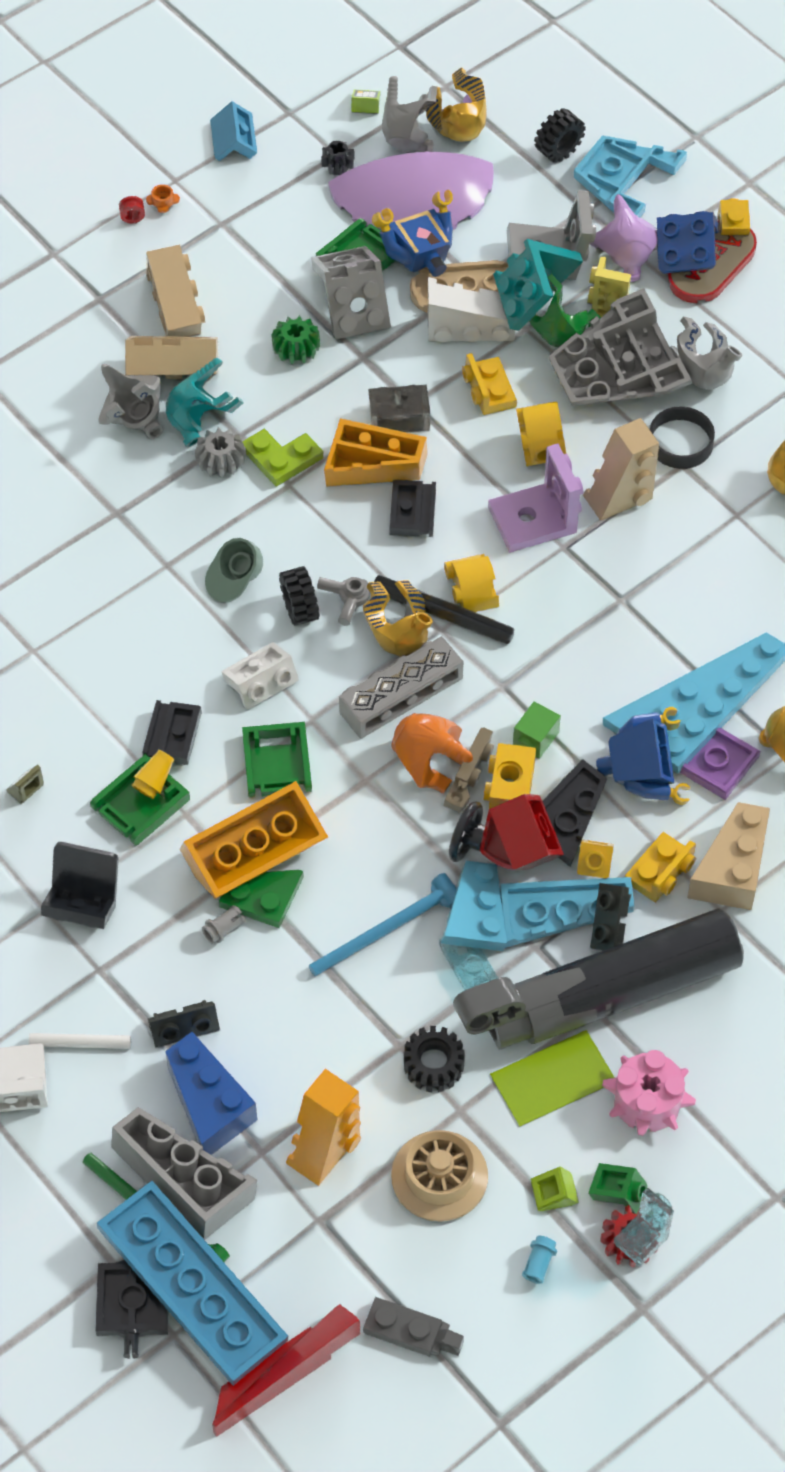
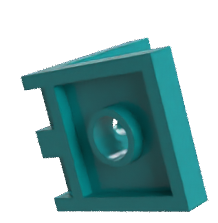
(525, 281)

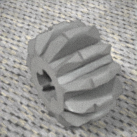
(220, 452)

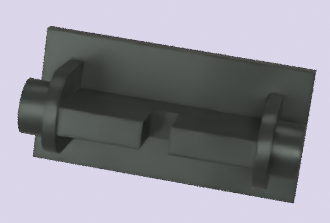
(610, 905)
(173, 1026)

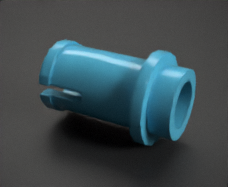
(539, 1259)

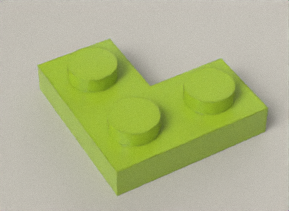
(282, 462)

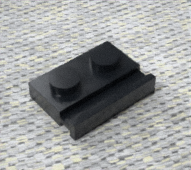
(412, 508)
(173, 730)

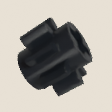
(337, 157)

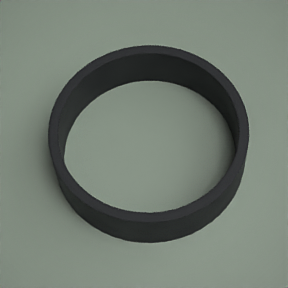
(691, 415)

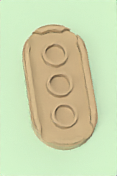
(470, 274)

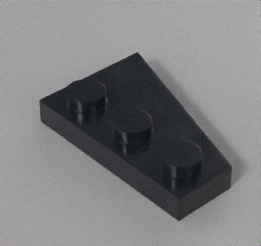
(572, 806)

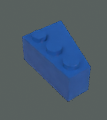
(210, 1095)

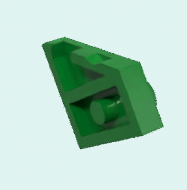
(265, 896)

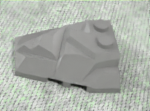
(619, 356)

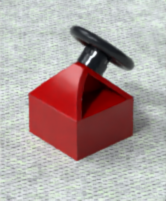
(514, 835)

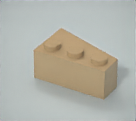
(174, 291)
(168, 355)
(627, 471)
(733, 861)

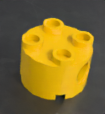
(540, 428)

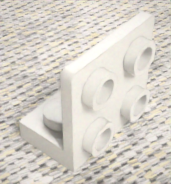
(22, 1078)

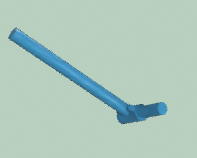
(441, 892)

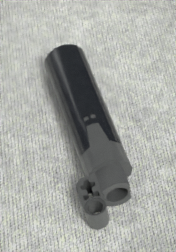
(602, 982)

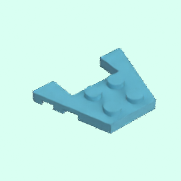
(617, 163)

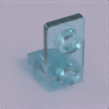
(647, 1229)

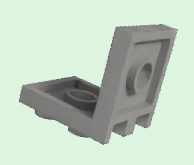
(574, 236)
(350, 276)

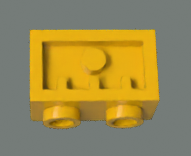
(489, 384)
(661, 865)

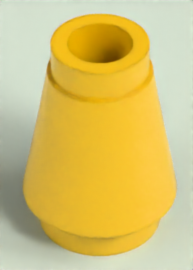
(153, 774)

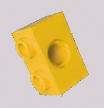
(509, 763)

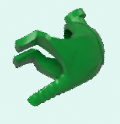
(555, 324)

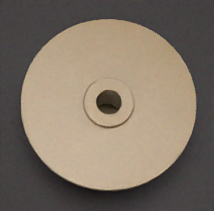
(439, 1175)

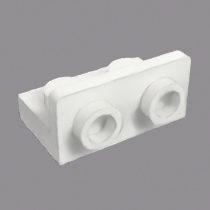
(261, 674)

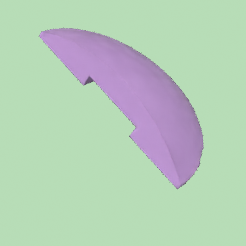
(409, 182)

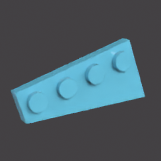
(551, 907)

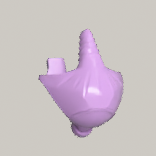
(627, 239)

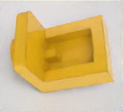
(734, 217)

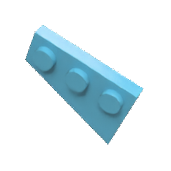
(477, 909)

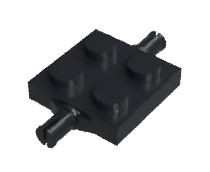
(127, 1307)

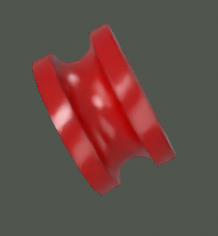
(137, 212)

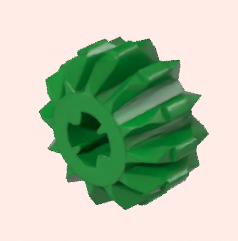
(295, 339)

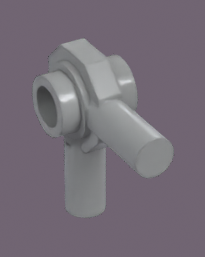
(352, 593)

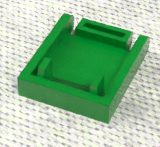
(353, 238)
(276, 765)
(132, 811)

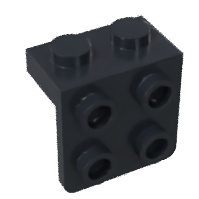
(82, 885)

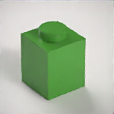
(537, 728)

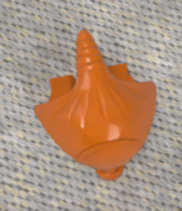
(420, 738)

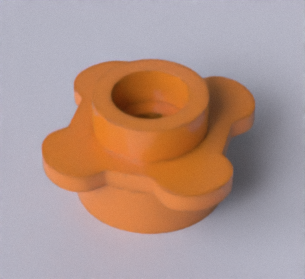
(162, 198)

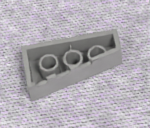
(194, 1181)

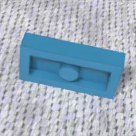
(233, 130)

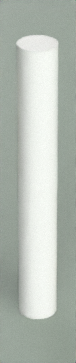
(81, 1040)

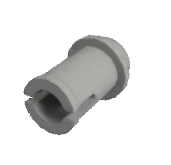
(222, 925)

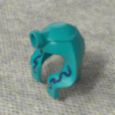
(190, 400)

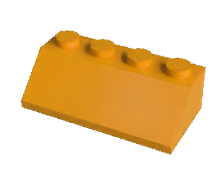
(253, 841)

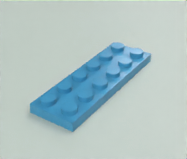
(192, 1282)

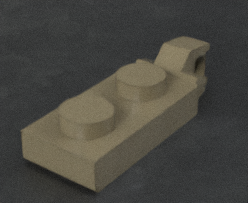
(469, 773)

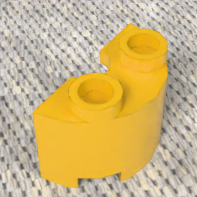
(473, 582)

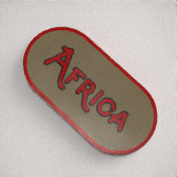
(732, 255)

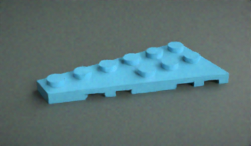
(707, 696)

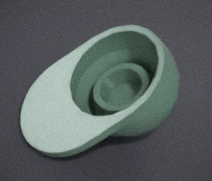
(233, 569)

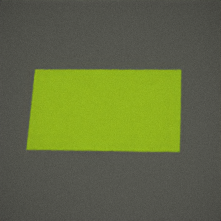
(552, 1077)

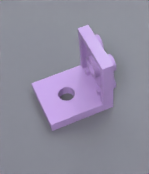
(552, 505)

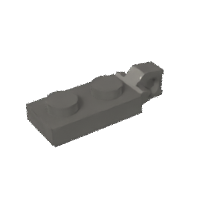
(411, 1329)

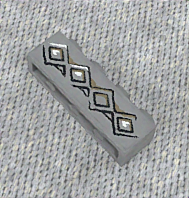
(400, 687)

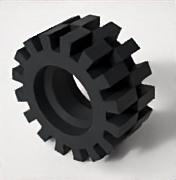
(559, 135)
(299, 595)
(434, 1041)

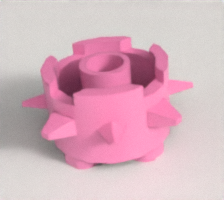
(649, 1092)

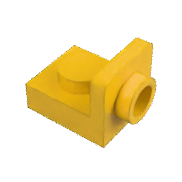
(595, 858)

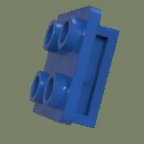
(686, 242)

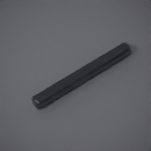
(454, 613)

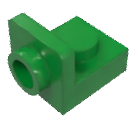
(618, 1185)

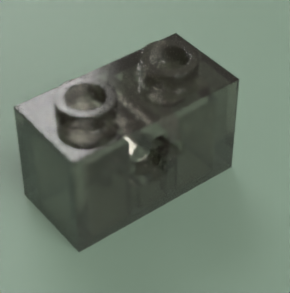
(400, 408)

